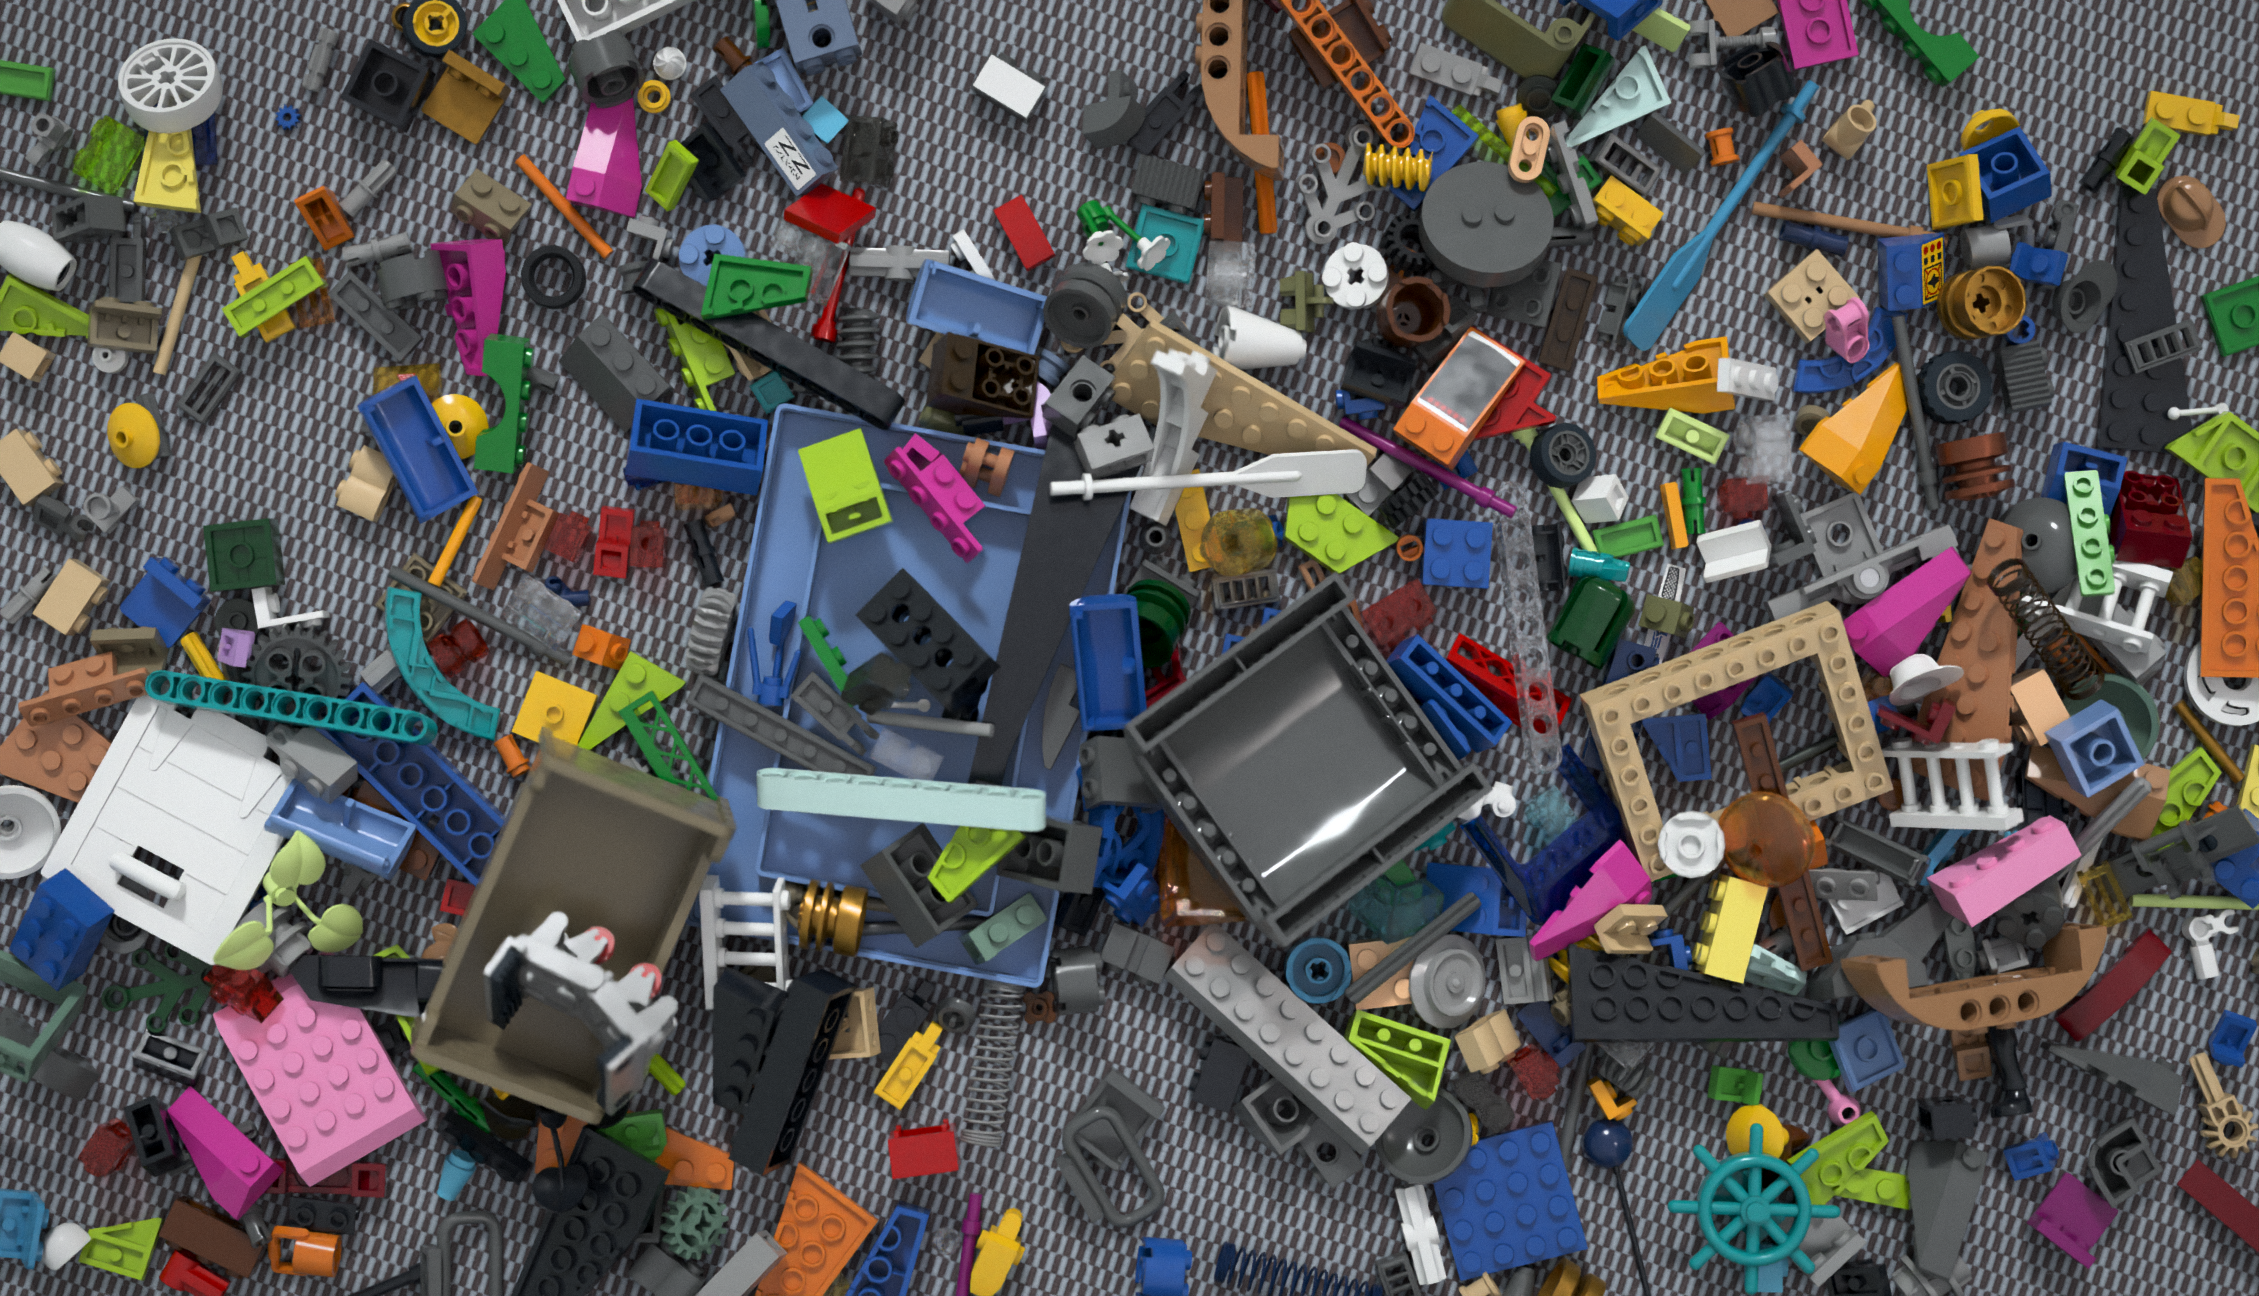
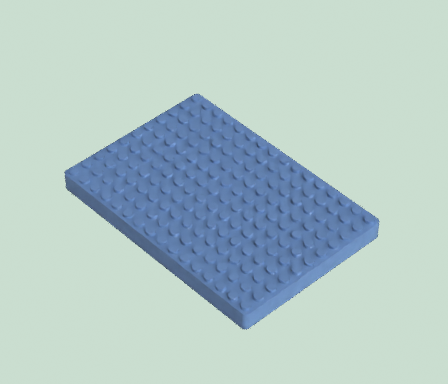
(834, 583)

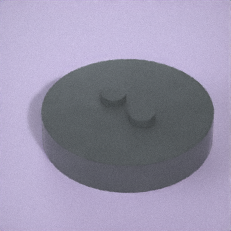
(1485, 225)

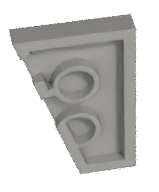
(1566, 159)

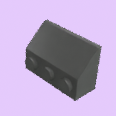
(613, 371)
(903, 883)

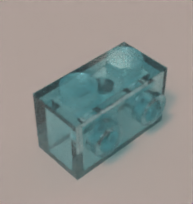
(1550, 812)

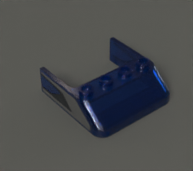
(1551, 875)

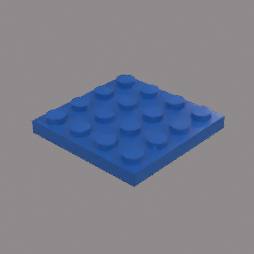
(1510, 1203)

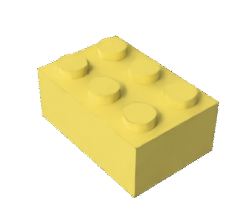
(1729, 928)

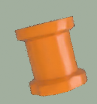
(1722, 147)

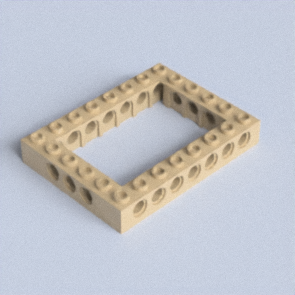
(1806, 633)

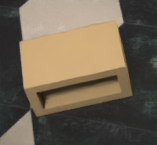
(27, 468)
(72, 597)

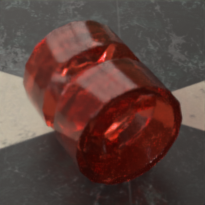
(458, 648)

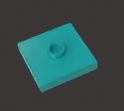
(1184, 235)

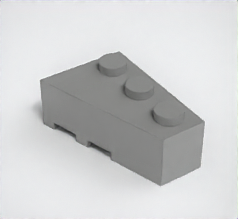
(2135, 666)

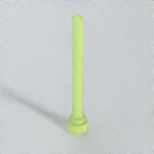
(1561, 497)

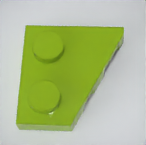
(123, 1247)

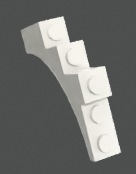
(1182, 388)

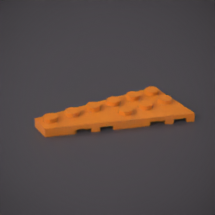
(2229, 583)
(688, 1159)
(818, 1232)

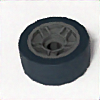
(1578, 455)

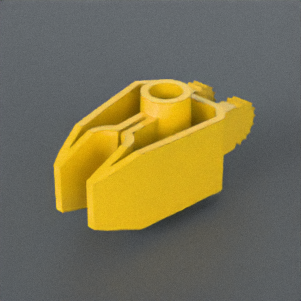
(997, 1253)

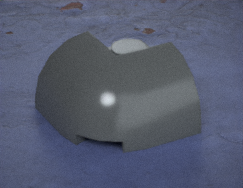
(2122, 1161)

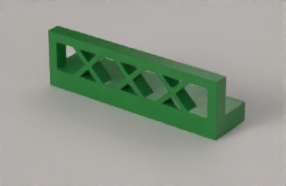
(652, 750)

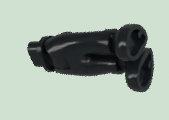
(2003, 1050)

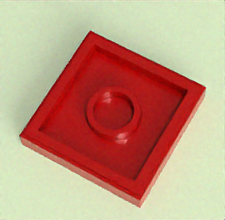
(829, 213)

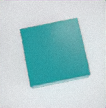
(771, 392)

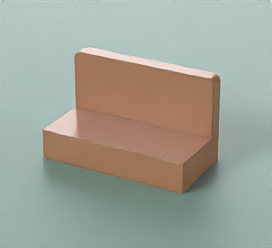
(1801, 163)

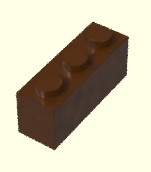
(211, 1237)

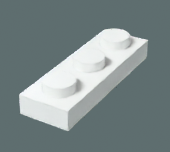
(1747, 379)

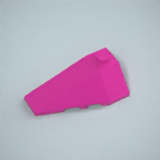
(475, 293)
(225, 1157)

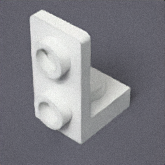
(267, 605)

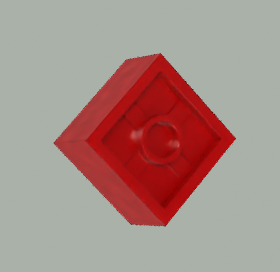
(924, 1150)

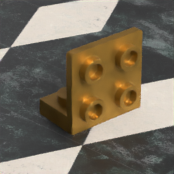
(466, 98)

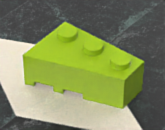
(1402, 1053)

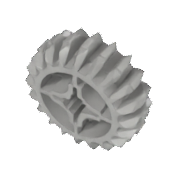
(711, 631)

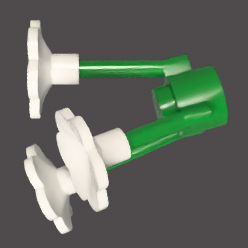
(1104, 244)

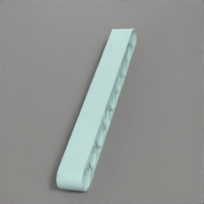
(901, 799)

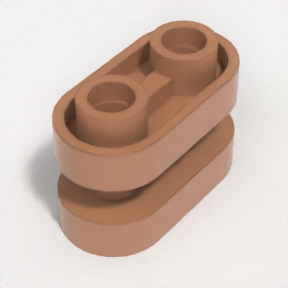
(976, 456)

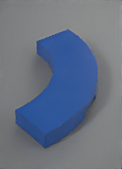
(1838, 373)

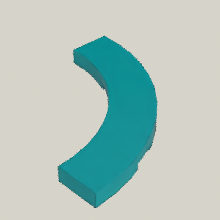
(422, 674)

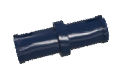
(1813, 238)

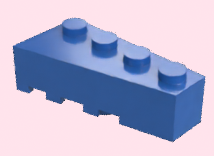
(893, 1255)

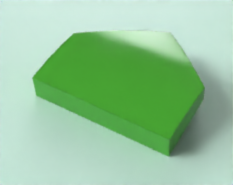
(642, 1132)

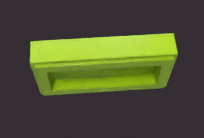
(671, 175)

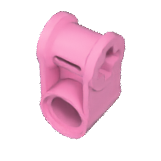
(1848, 330)

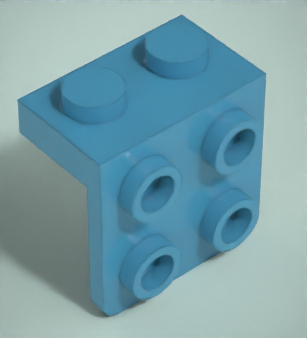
(20, 1225)

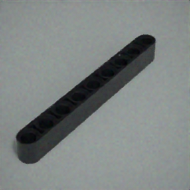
(772, 347)

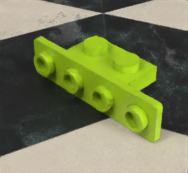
(700, 355)

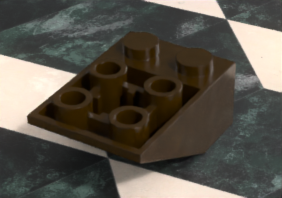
(981, 378)

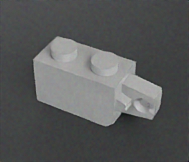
(313, 761)

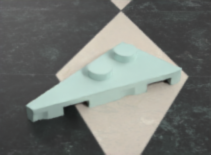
(1629, 97)

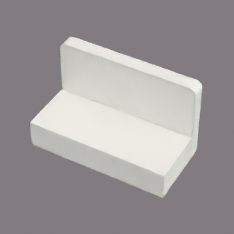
(1734, 551)

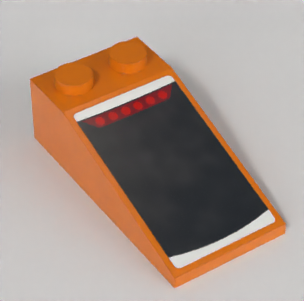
(1458, 398)

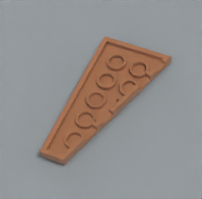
(54, 755)

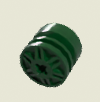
(1162, 619)

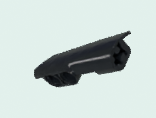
(369, 982)

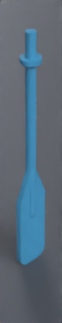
(1687, 263)

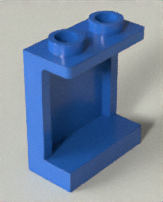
(1620, 14)

